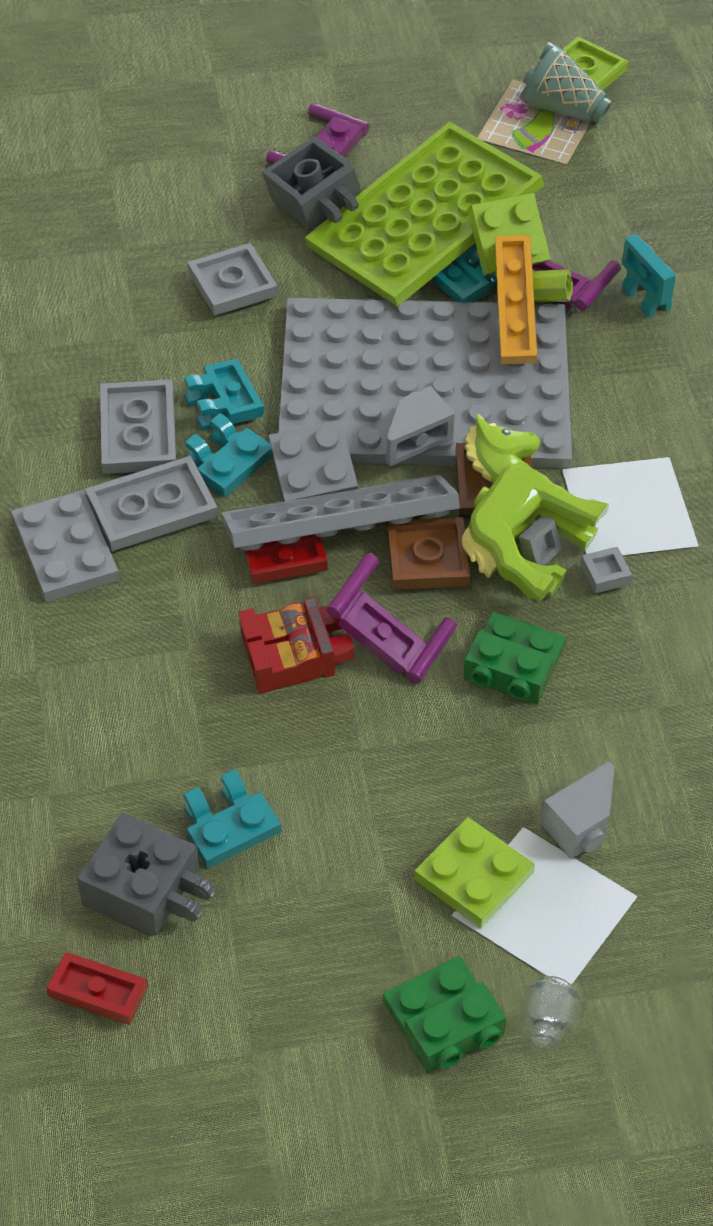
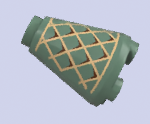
(564, 87)

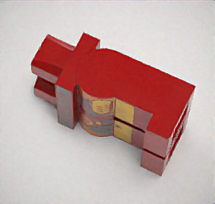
(292, 644)

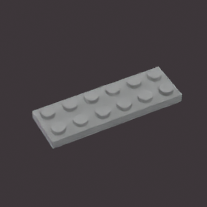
(339, 510)

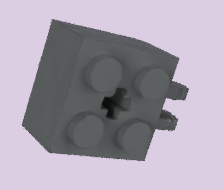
(313, 184)
(142, 875)

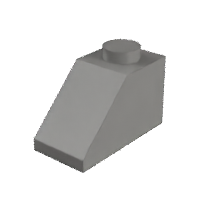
(418, 425)
(580, 812)

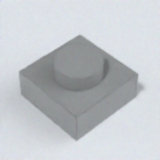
(541, 541)
(606, 569)

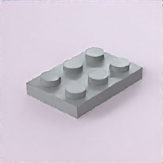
(137, 425)
(151, 503)
(65, 545)

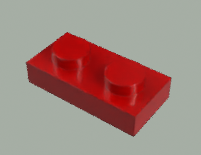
(283, 561)
(97, 988)

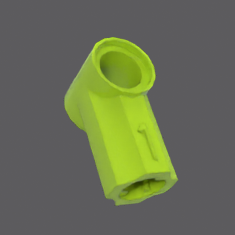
(552, 286)

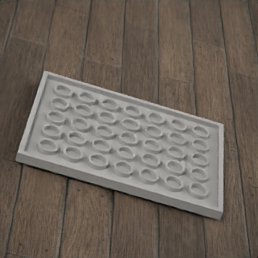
(365, 355)

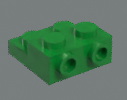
(513, 657)
(445, 1014)

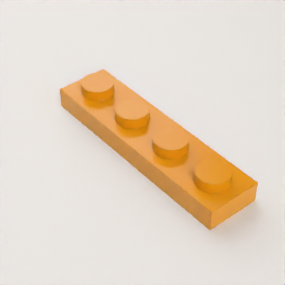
(515, 299)

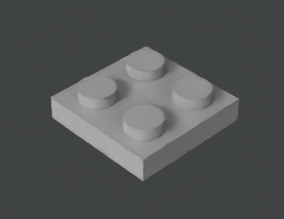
(232, 279)
(313, 461)

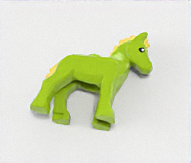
(514, 503)

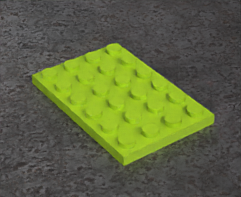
(417, 213)

